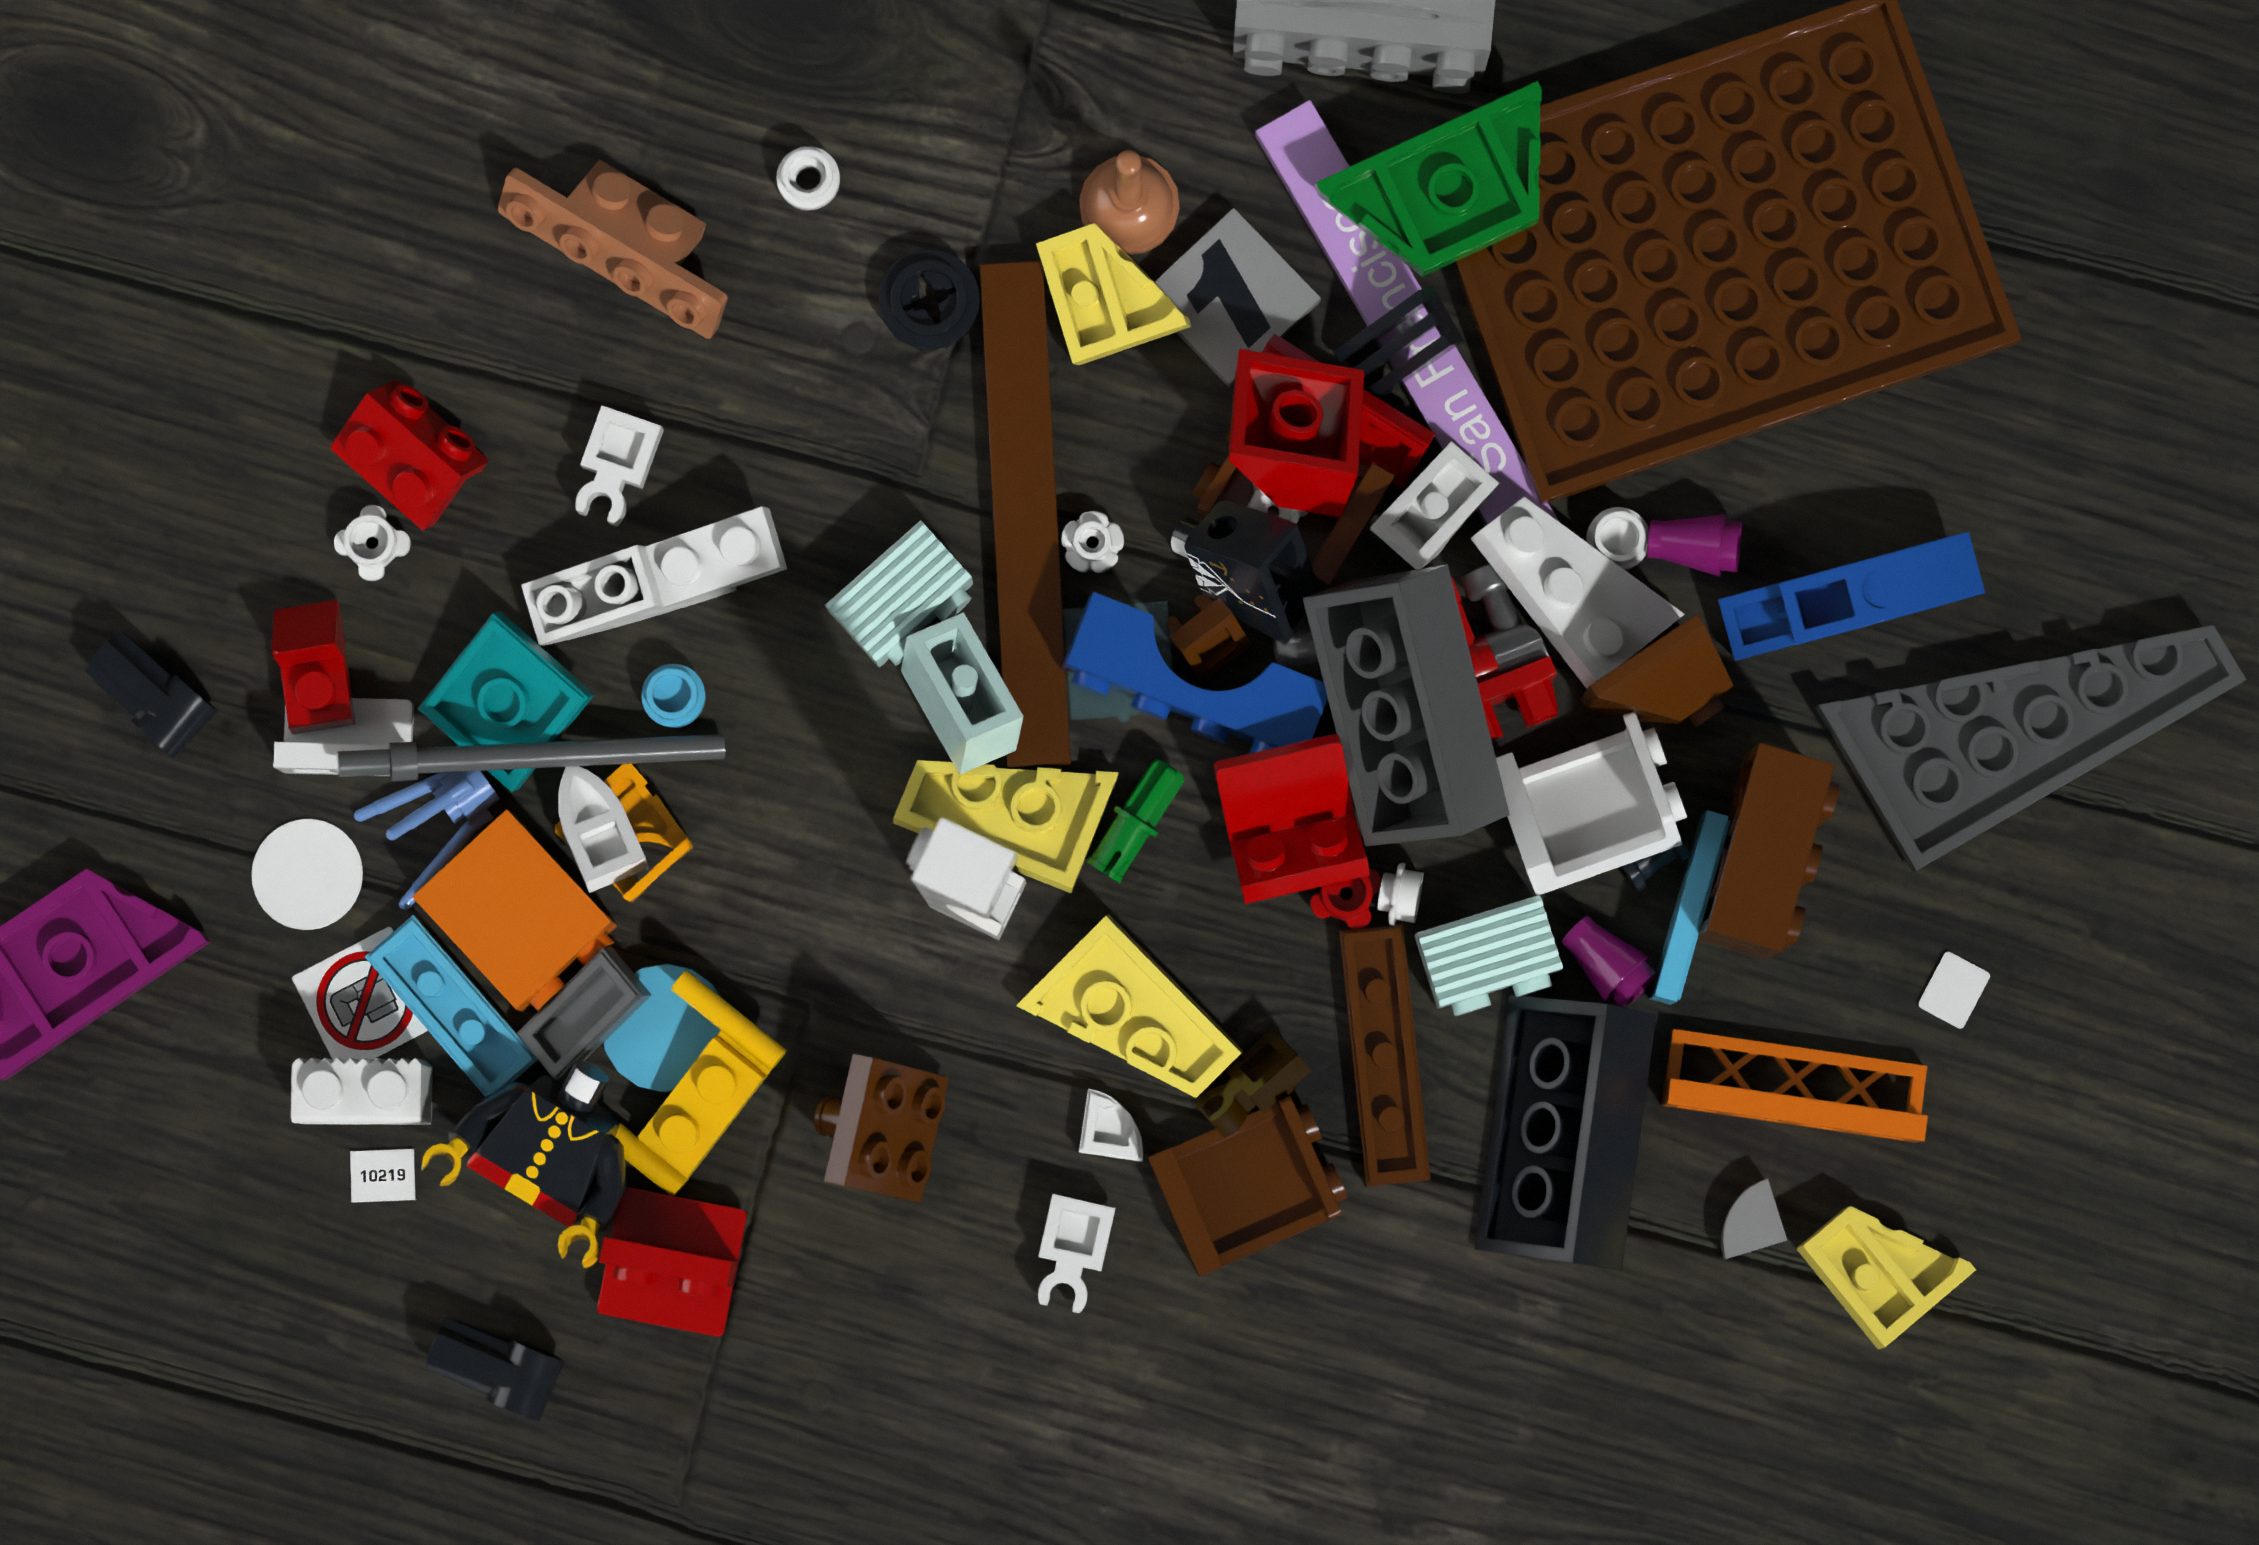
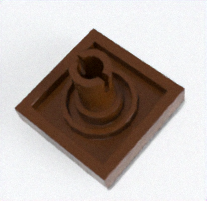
(883, 1127)

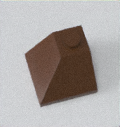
(1666, 681)

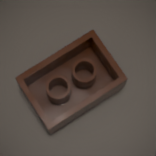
(1769, 851)

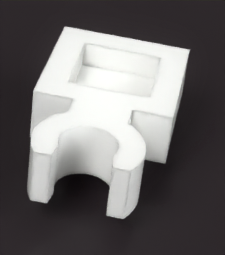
(618, 453)
(1075, 1239)

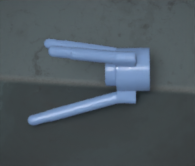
(457, 793)

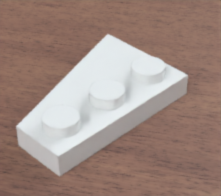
(1573, 591)

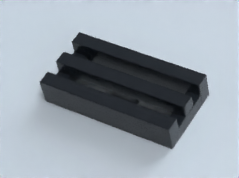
(1436, 317)

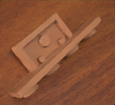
(623, 236)

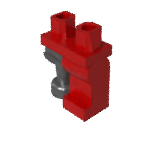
(1510, 658)

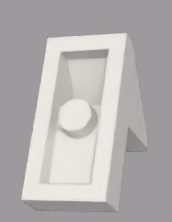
(1434, 506)

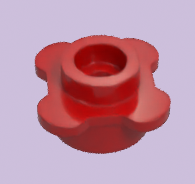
(1353, 911)

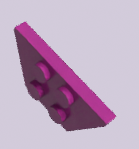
(79, 959)

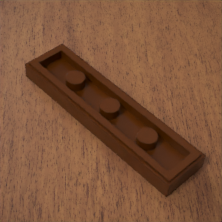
(1384, 1055)

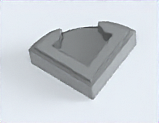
(1752, 1222)

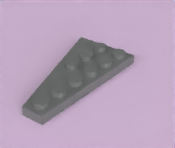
(1991, 742)

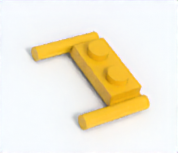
(707, 1094)

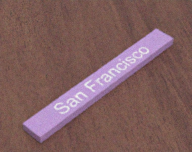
(1378, 282)

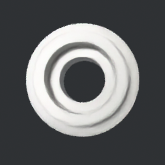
(808, 159)

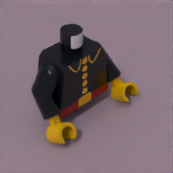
(547, 1149)

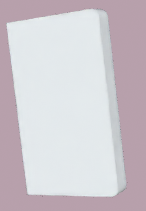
(375, 727)

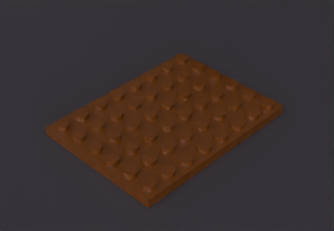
(1733, 251)

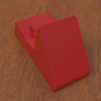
(313, 666)

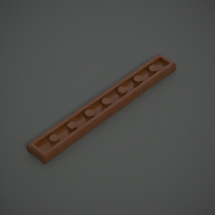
(1025, 509)

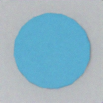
(662, 1035)

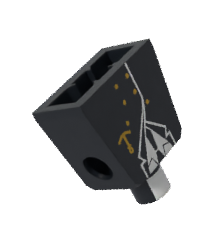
(1251, 565)

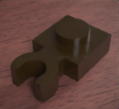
(1257, 1079)

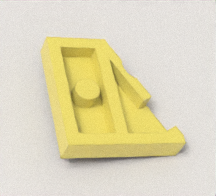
(1104, 295)
(1880, 1273)

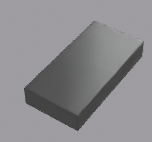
(584, 1013)

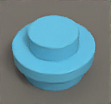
(673, 695)

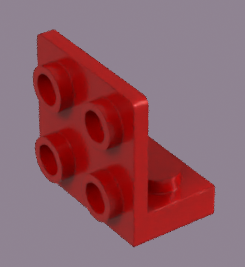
(1291, 818)

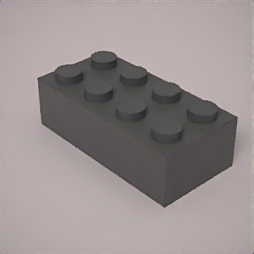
(1406, 706)

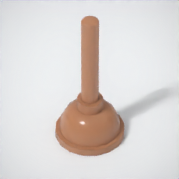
(1131, 201)

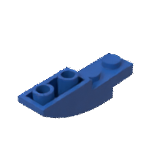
(1851, 596)

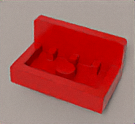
(408, 452)

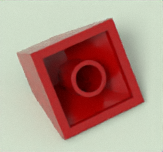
(1297, 430)

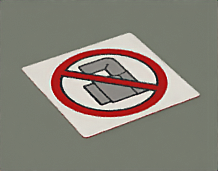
(355, 1005)

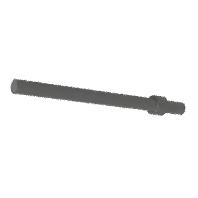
(405, 760)

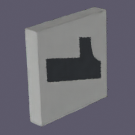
(1235, 294)

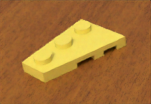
(1035, 813)
(1131, 1007)

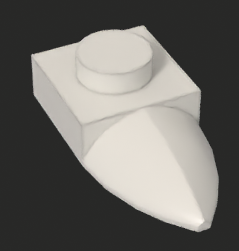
(597, 830)

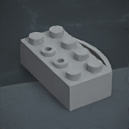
(1381, 36)

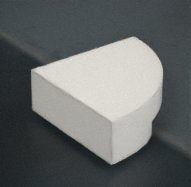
(1109, 1129)

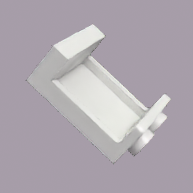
(1591, 807)

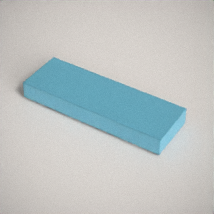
(1690, 908)
(451, 1007)

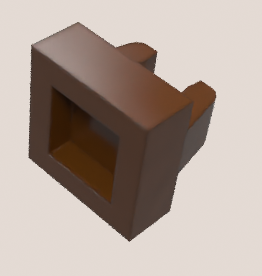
(1209, 638)

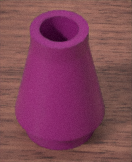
(1697, 542)
(1610, 963)

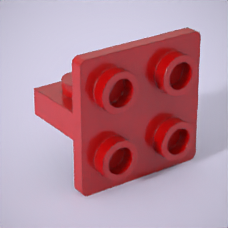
(671, 1262)

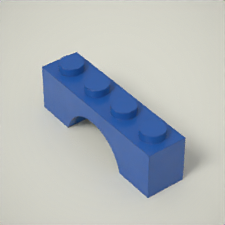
(1120, 652)

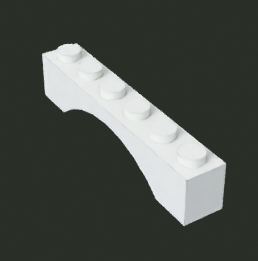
(966, 877)

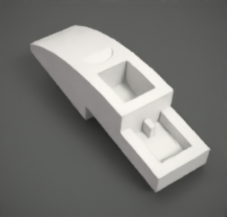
(654, 577)

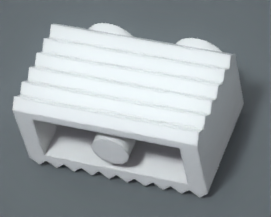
(361, 1091)

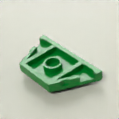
(1449, 185)

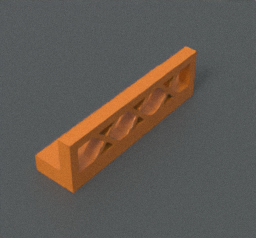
(1795, 1110)

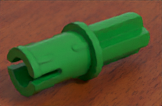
(1136, 819)

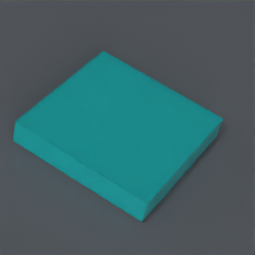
(505, 694)

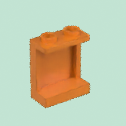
(516, 913)

